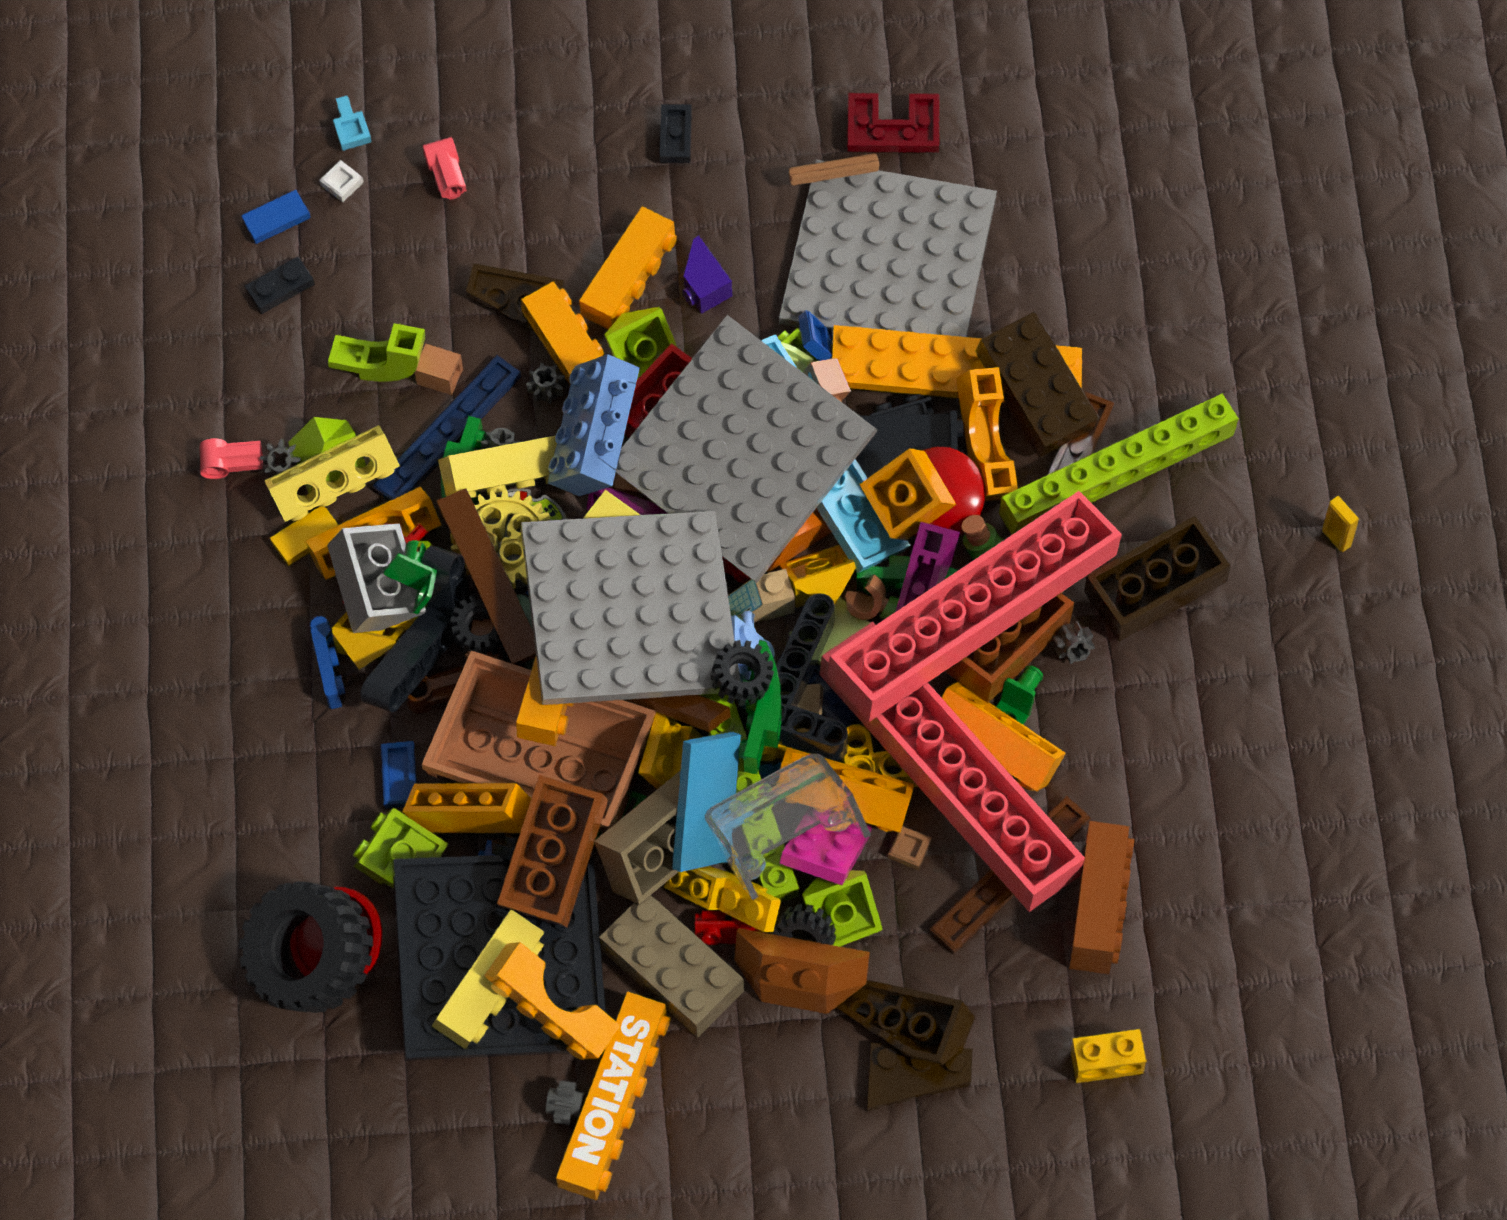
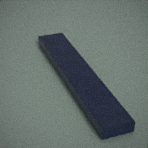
(430, 446)

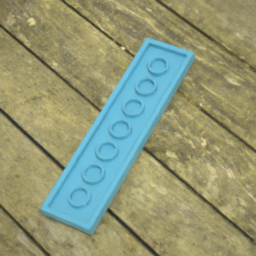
(850, 512)

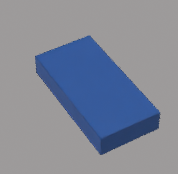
(275, 216)
(815, 336)
(398, 772)

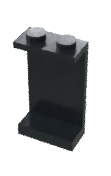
(901, 432)

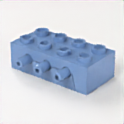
(593, 425)

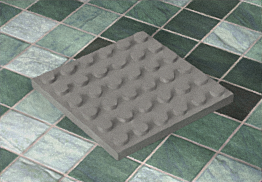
(889, 254)
(744, 441)
(627, 606)

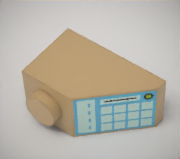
(766, 599)

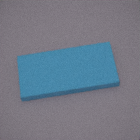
(706, 779)

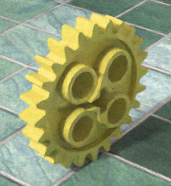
(501, 509)

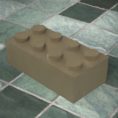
(641, 845)
(672, 964)

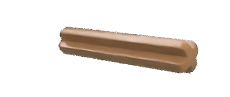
(833, 169)

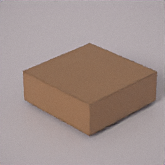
(909, 848)

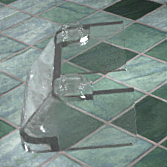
(778, 811)

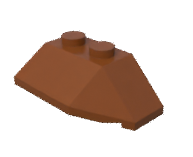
(800, 971)

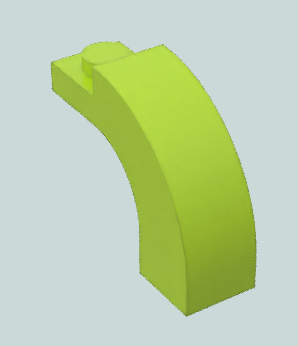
(380, 360)

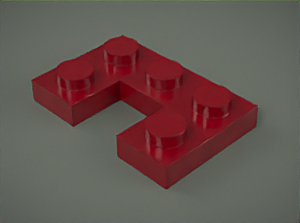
(873, 134)

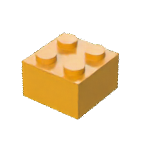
(907, 494)

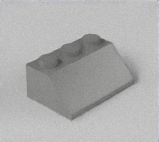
(359, 564)

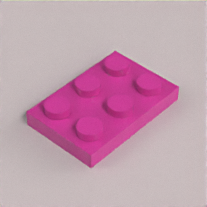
(825, 852)

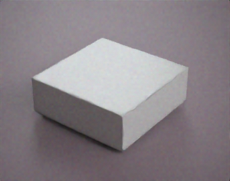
(341, 181)

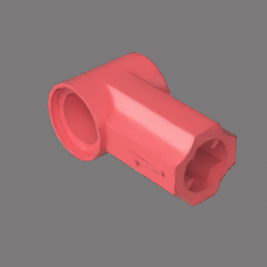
(443, 161)
(220, 457)

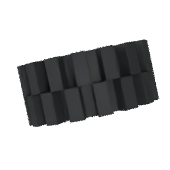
(464, 637)
(742, 655)
(807, 921)

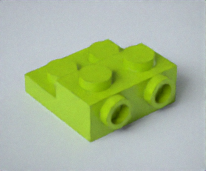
(395, 838)

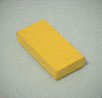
(1340, 524)
(291, 540)

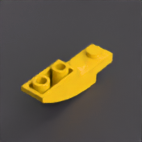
(723, 892)

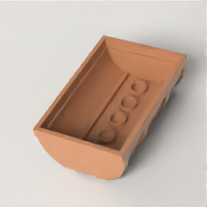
(481, 742)

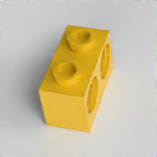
(1108, 1056)

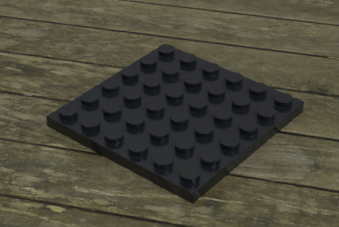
(443, 924)

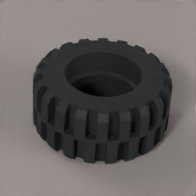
(268, 941)

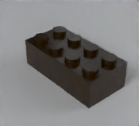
(1037, 384)
(1157, 578)

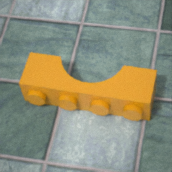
(980, 403)
(406, 509)
(519, 975)

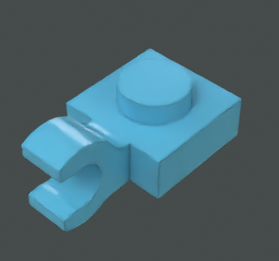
(350, 126)

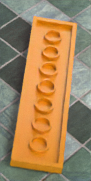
(914, 360)

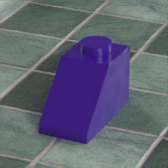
(705, 279)

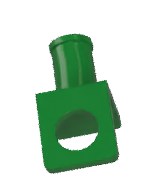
(411, 572)
(1019, 695)

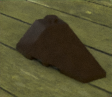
(911, 1020)

